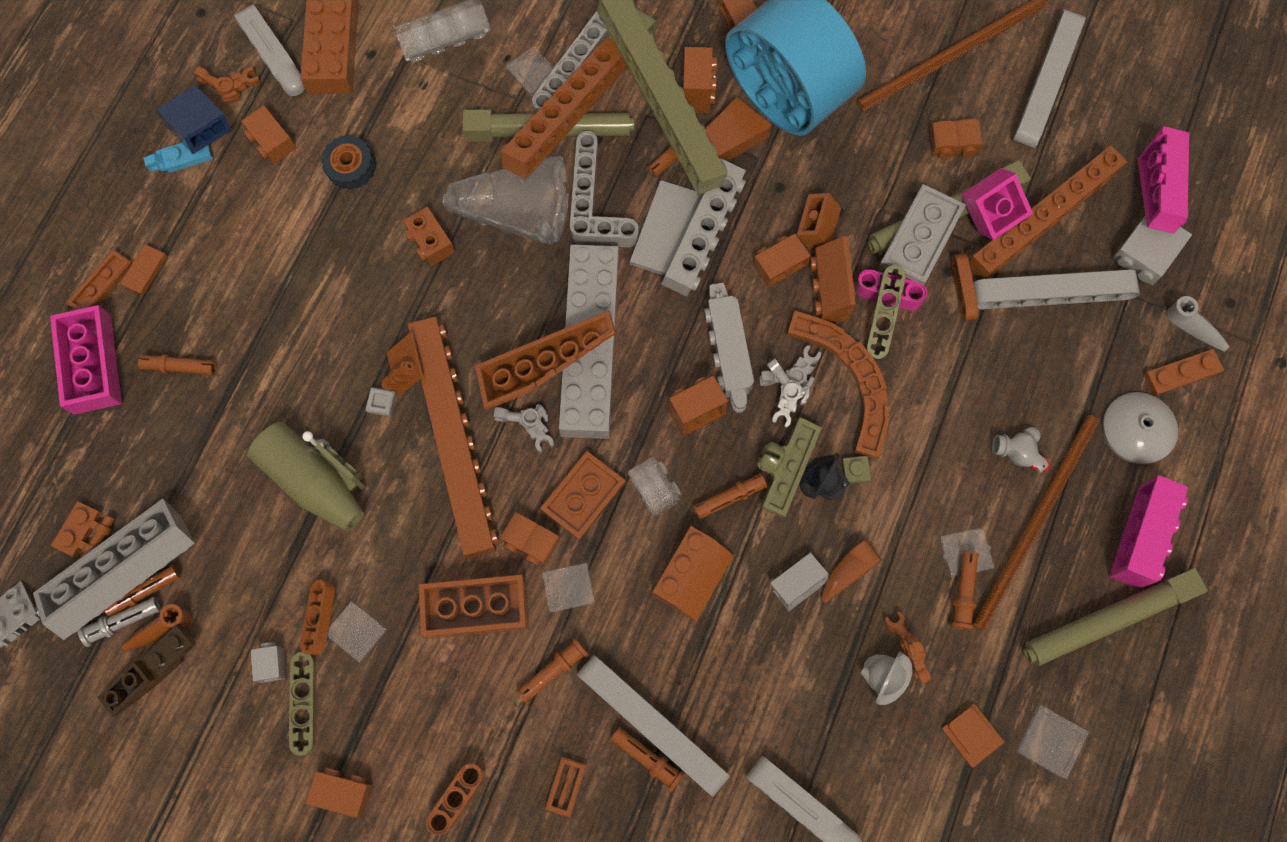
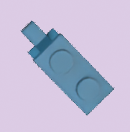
(176, 158)

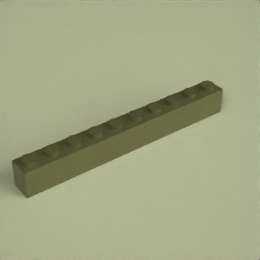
(663, 94)

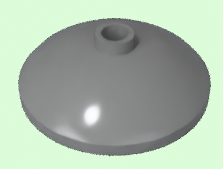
(1129, 436)

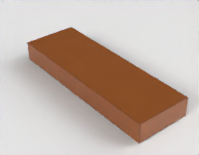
(100, 282)

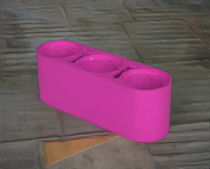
(871, 293)

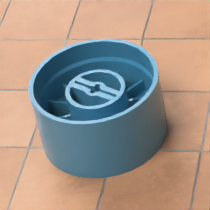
(796, 62)

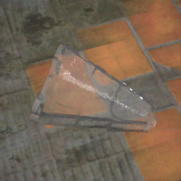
(515, 205)

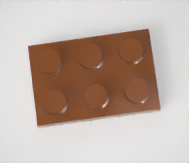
(583, 495)

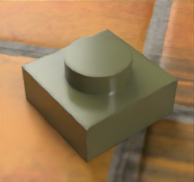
(856, 469)

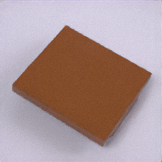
(972, 735)

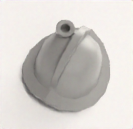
(888, 676)

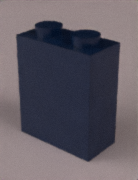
(194, 119)

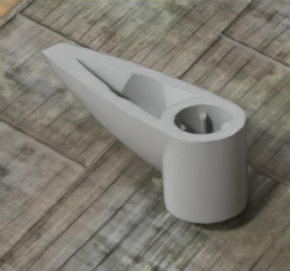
(1185, 316)

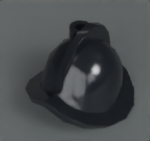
(824, 478)

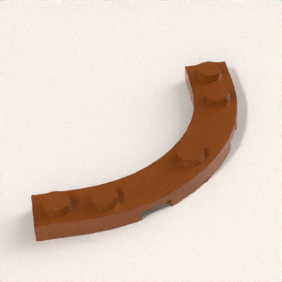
(863, 369)

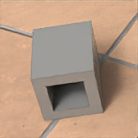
(268, 663)

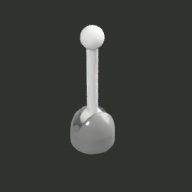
(308, 436)

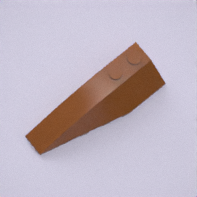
(537, 362)

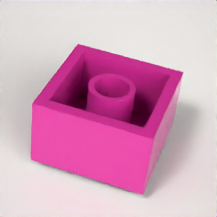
(997, 203)

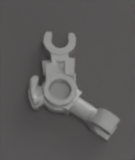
(797, 372)
(790, 393)
(529, 419)

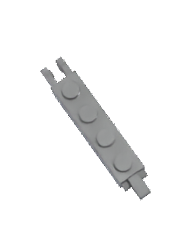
(730, 346)

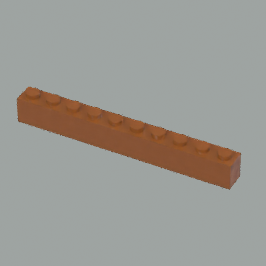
(452, 440)

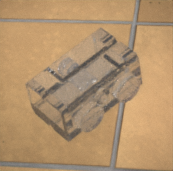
(654, 486)

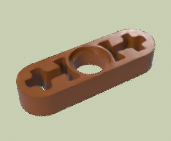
(964, 287)
(314, 641)

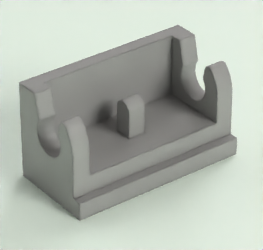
(799, 581)

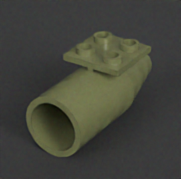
(313, 480)

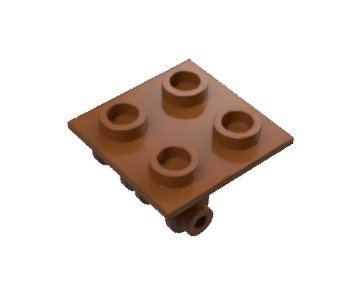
(404, 366)

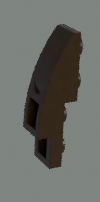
(147, 672)

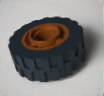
(340, 152)

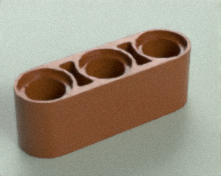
(445, 806)

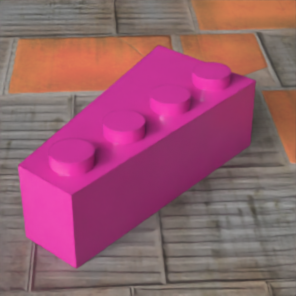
(1165, 179)

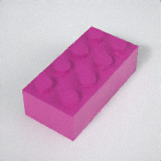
(85, 360)
(1149, 532)

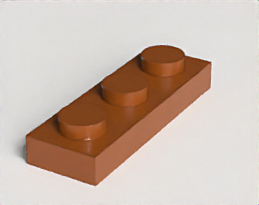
(1183, 372)

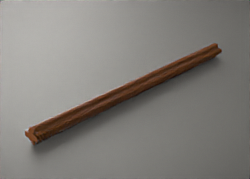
(951, 53)
(1036, 522)

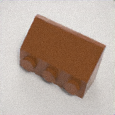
(833, 281)
(693, 574)

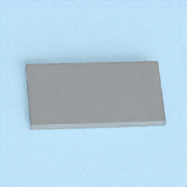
(664, 227)
(923, 234)

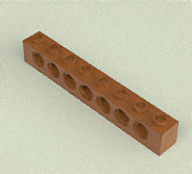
(563, 110)
(1047, 213)

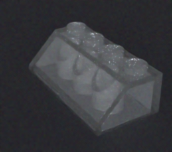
(442, 29)

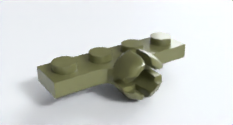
(787, 465)

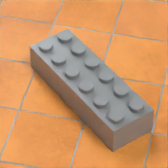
(112, 569)

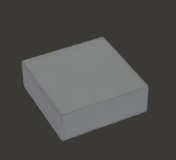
(380, 402)

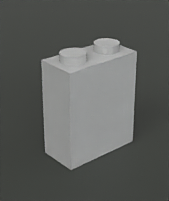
(1150, 251)

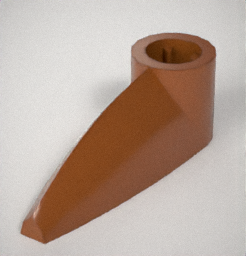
(850, 569)
(158, 627)

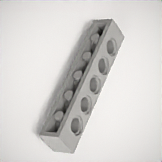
(677, 276)

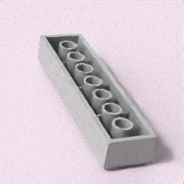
(589, 380)

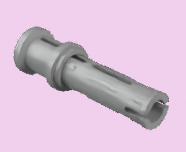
(107, 628)

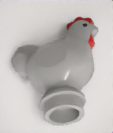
(1022, 449)

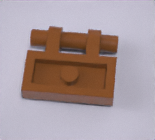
(78, 528)

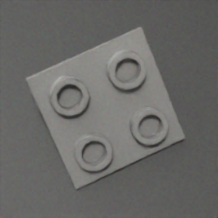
(16, 612)

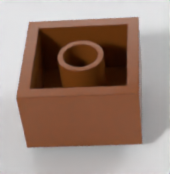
(700, 78)
(697, 405)

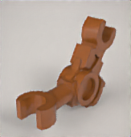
(228, 86)
(911, 647)

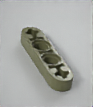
(888, 312)
(297, 704)

